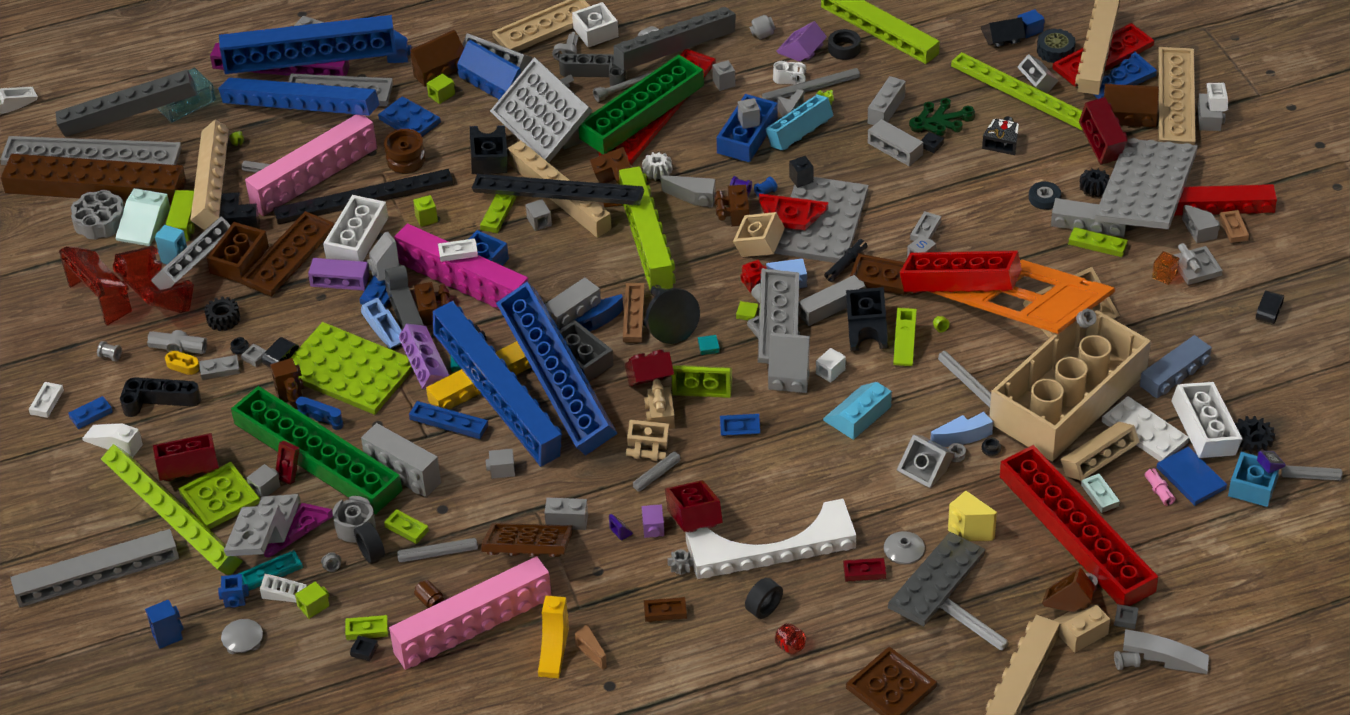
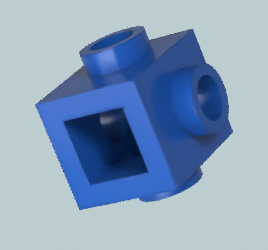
(233, 590)

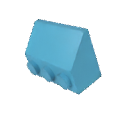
(860, 409)

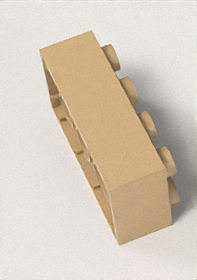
(1069, 384)

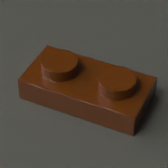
(665, 609)

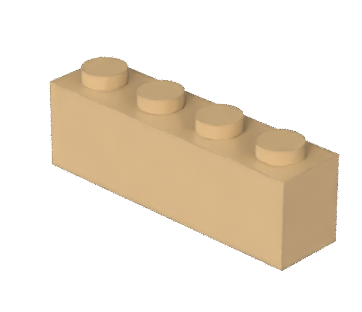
(1100, 450)

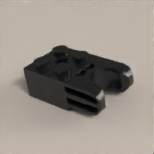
(488, 151)
(866, 317)

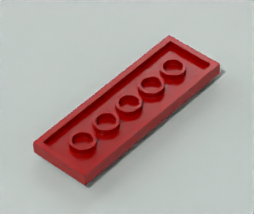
(1123, 44)

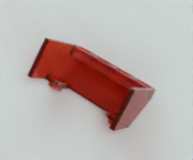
(86, 267)

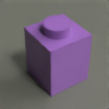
(652, 521)

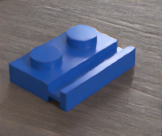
(374, 290)

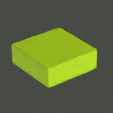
(747, 310)

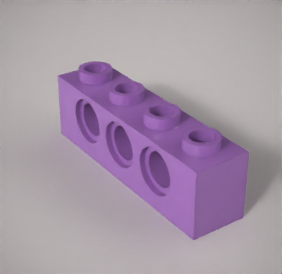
(422, 354)

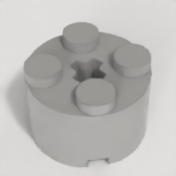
(351, 514)

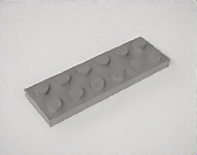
(382, 85)
(777, 307)

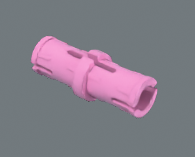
(1160, 487)

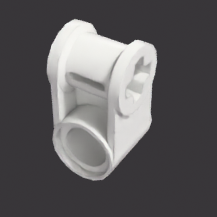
(787, 72)

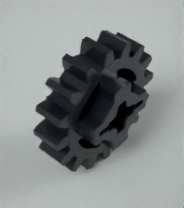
(1255, 434)

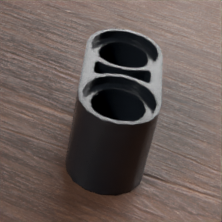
(1269, 307)
(279, 351)

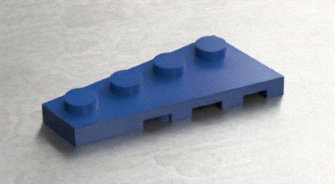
(1131, 72)

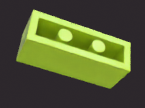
(180, 212)

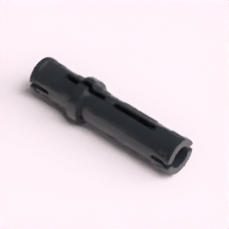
(849, 257)

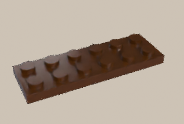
(287, 254)

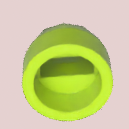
(236, 137)
(941, 324)

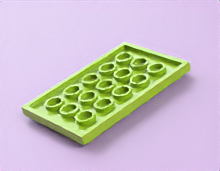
(351, 368)

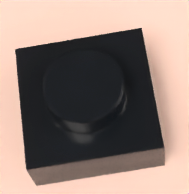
(932, 142)
(364, 648)

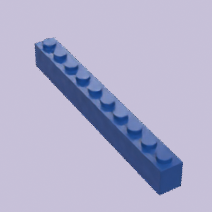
(299, 96)

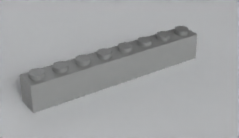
(94, 568)

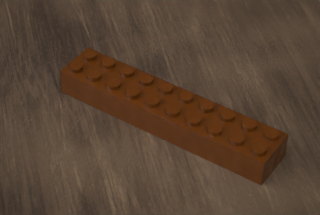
(77, 176)

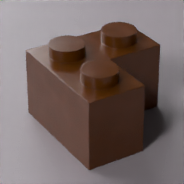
(608, 165)

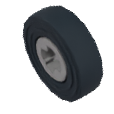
(1042, 188)

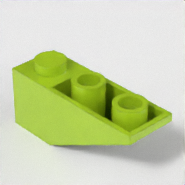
(904, 337)

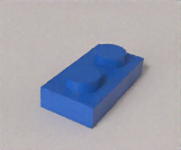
(90, 412)
(739, 424)

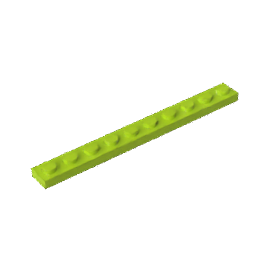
(1018, 89)

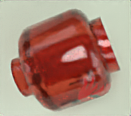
(790, 638)

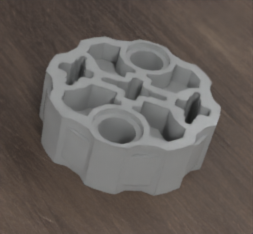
(97, 214)

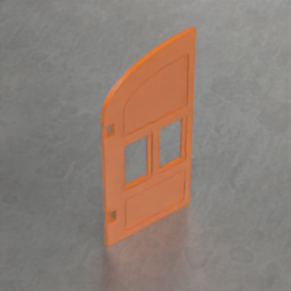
(1049, 311)

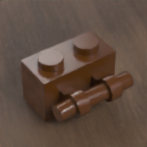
(737, 201)
(427, 298)
(287, 381)

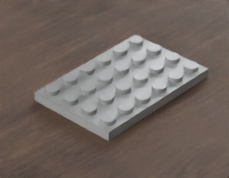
(541, 110)
(834, 229)

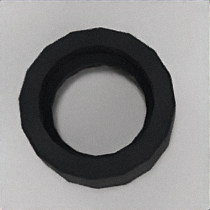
(844, 35)
(369, 542)
(763, 598)

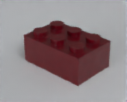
(1102, 130)
(645, 369)
(185, 457)
(693, 506)

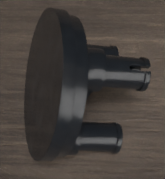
(672, 314)

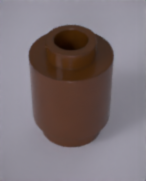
(428, 593)

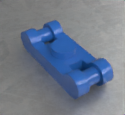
(320, 412)

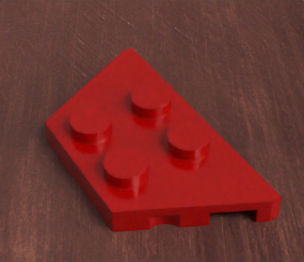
(793, 212)

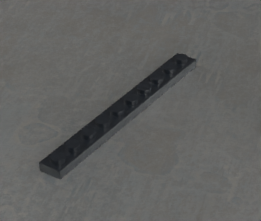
(558, 189)
(380, 192)

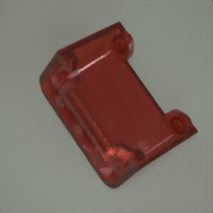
(139, 268)

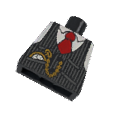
(1001, 136)

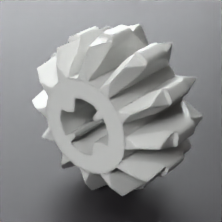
(657, 165)

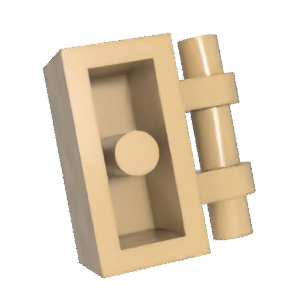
(660, 404)
(647, 435)

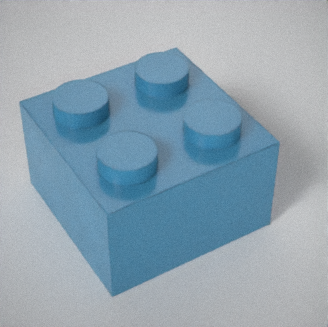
(1252, 481)

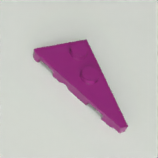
(305, 520)

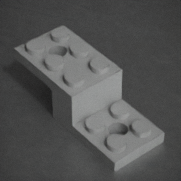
(262, 525)

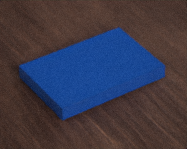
(1191, 476)

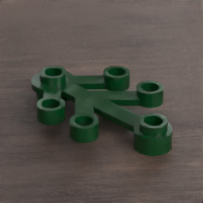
(921, 122)

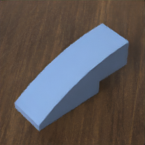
(382, 322)
(963, 430)

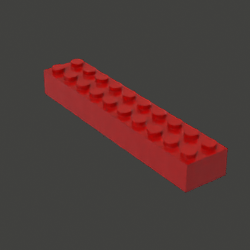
(1078, 527)

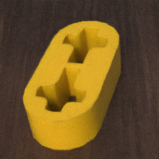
(185, 363)

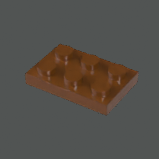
(879, 273)

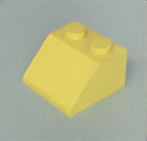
(972, 518)

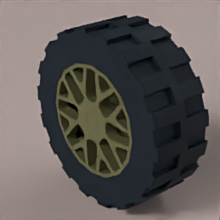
(1055, 45)

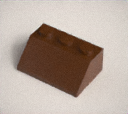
(436, 57)
(1133, 104)

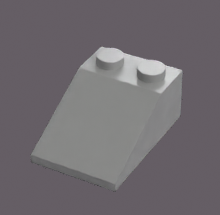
(788, 362)

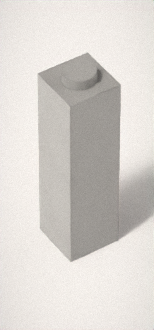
(827, 301)

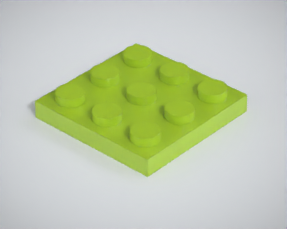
(219, 495)

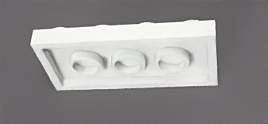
(1154, 433)

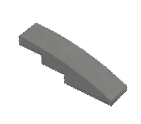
(1161, 649)

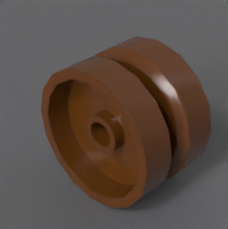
(404, 150)

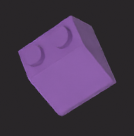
(803, 42)

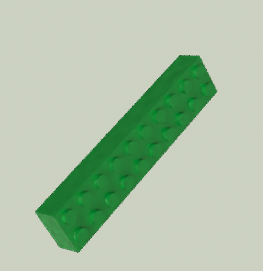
(320, 449)

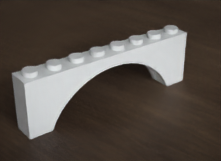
(719, 556)

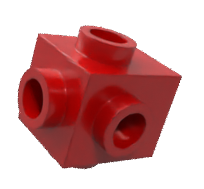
(751, 274)

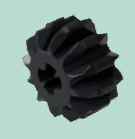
(1094, 182)

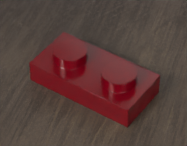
(287, 462)
(864, 569)

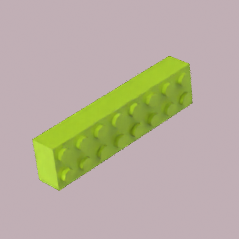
(648, 233)

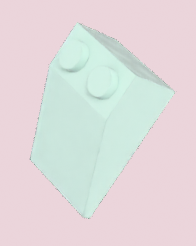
(142, 217)

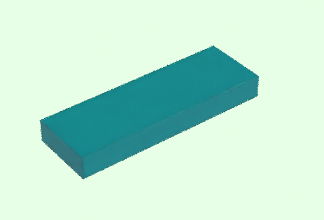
(278, 567)

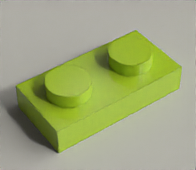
(406, 526)
(367, 627)

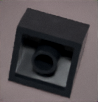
(1004, 31)

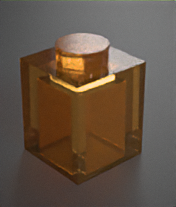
(1165, 267)

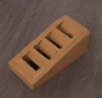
(590, 647)

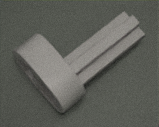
(568, 48)

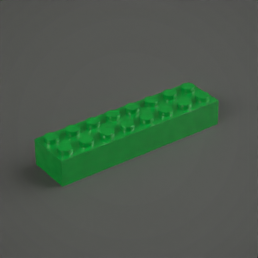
(641, 104)

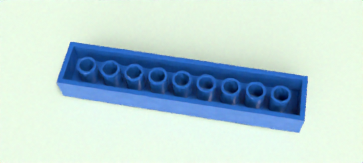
(307, 44)
(556, 368)
(497, 383)

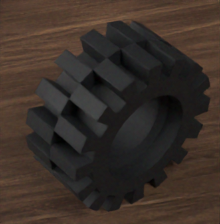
(220, 306)

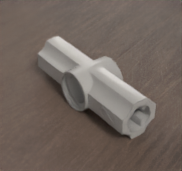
(177, 341)

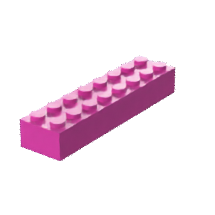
(470, 276)

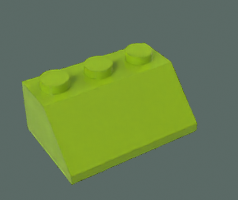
(702, 381)

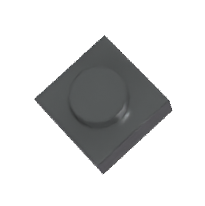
(1126, 616)

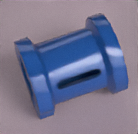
(766, 187)

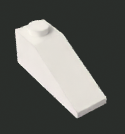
(121, 435)

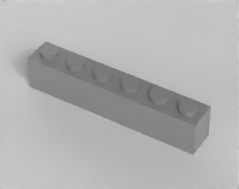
(191, 255)

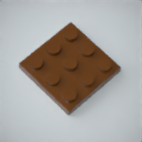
(891, 684)

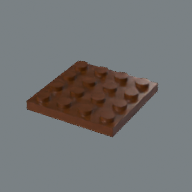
(527, 538)

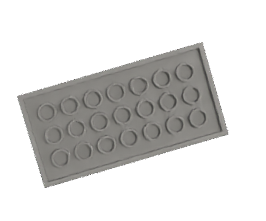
(1146, 183)

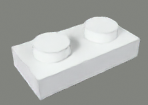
(457, 250)
(46, 399)

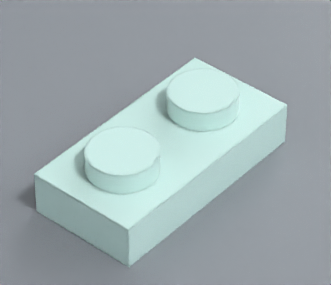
(1100, 493)

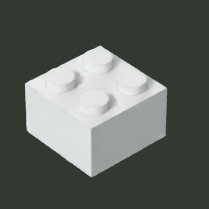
(595, 24)

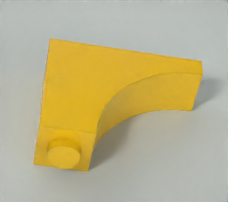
(554, 636)

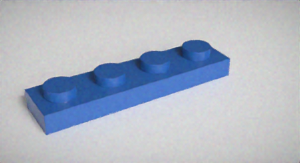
(448, 419)

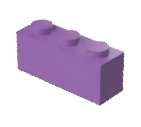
(338, 274)

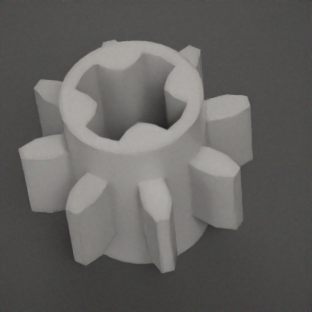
(680, 561)

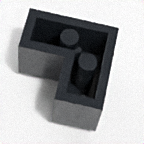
(234, 211)

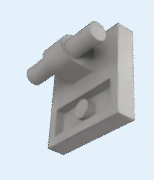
(1197, 264)

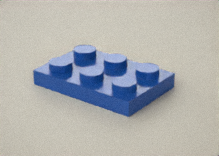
(408, 115)

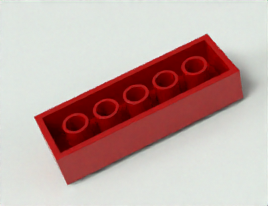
(961, 271)

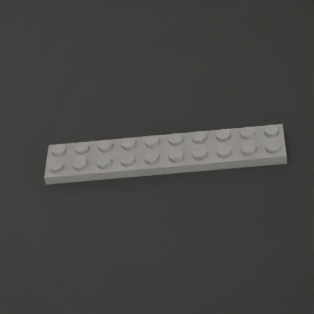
(94, 149)

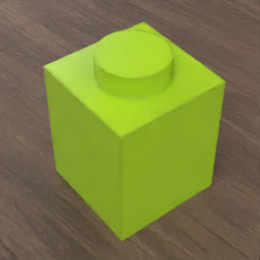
(441, 88)
(425, 211)
(312, 599)

